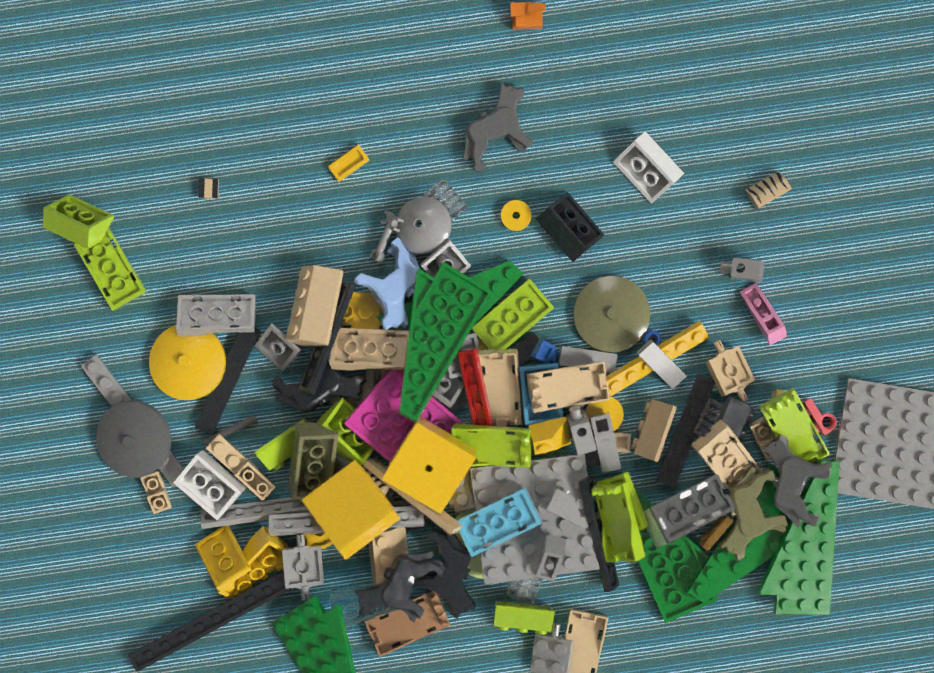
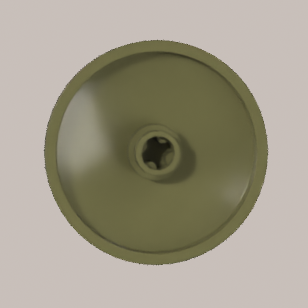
(611, 314)

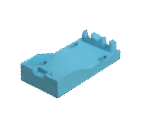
(499, 522)

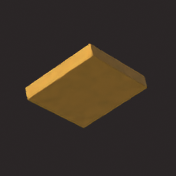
(715, 532)

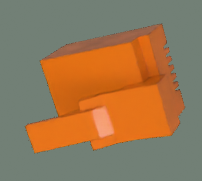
(526, 15)

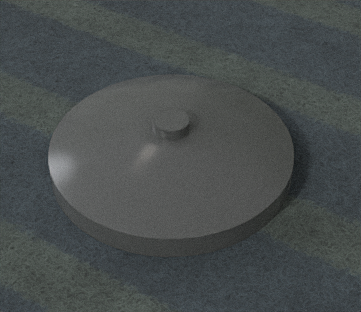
(133, 438)

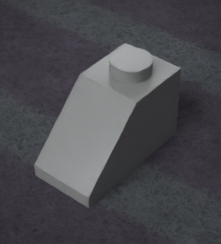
(564, 506)
(551, 558)

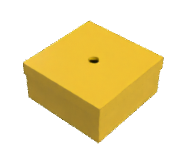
(430, 465)
(351, 509)

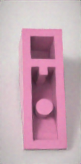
(763, 314)

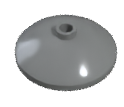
(434, 228)

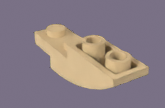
(241, 466)

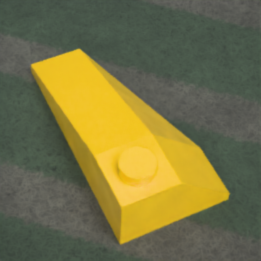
(263, 556)

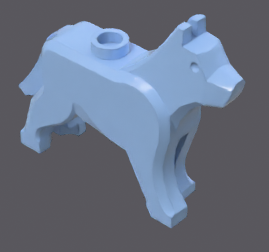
(395, 287)

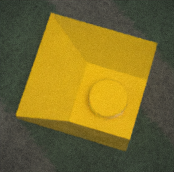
(550, 435)

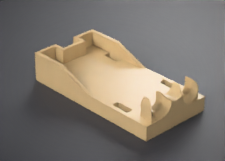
(369, 349)
(502, 385)
(568, 386)
(726, 456)
(586, 643)

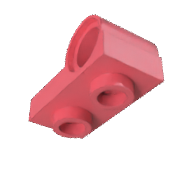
(817, 417)

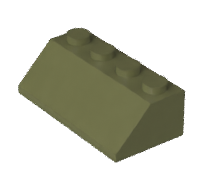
(311, 458)

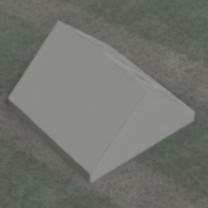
(446, 253)
(277, 348)
(449, 390)

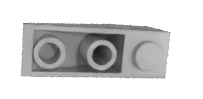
(605, 442)

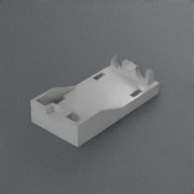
(215, 314)

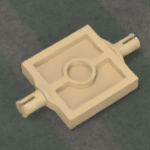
(730, 371)

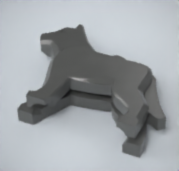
(496, 125)
(792, 479)

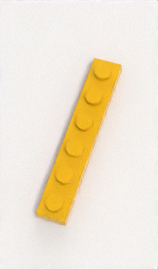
(672, 348)

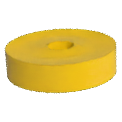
(516, 224)

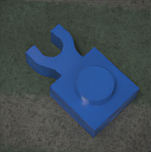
(545, 352)

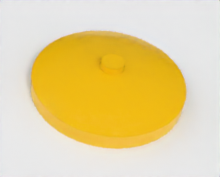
(187, 364)

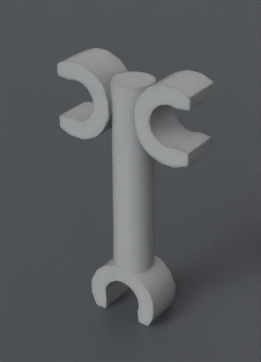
(391, 224)

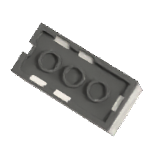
(687, 511)

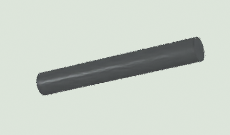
(232, 429)

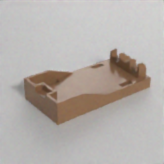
(400, 628)

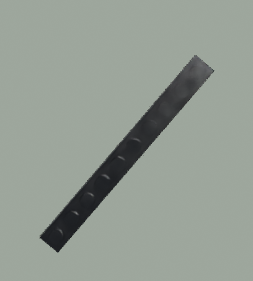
(208, 622)

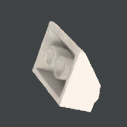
(648, 167)
(209, 484)

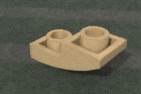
(762, 434)
(156, 492)

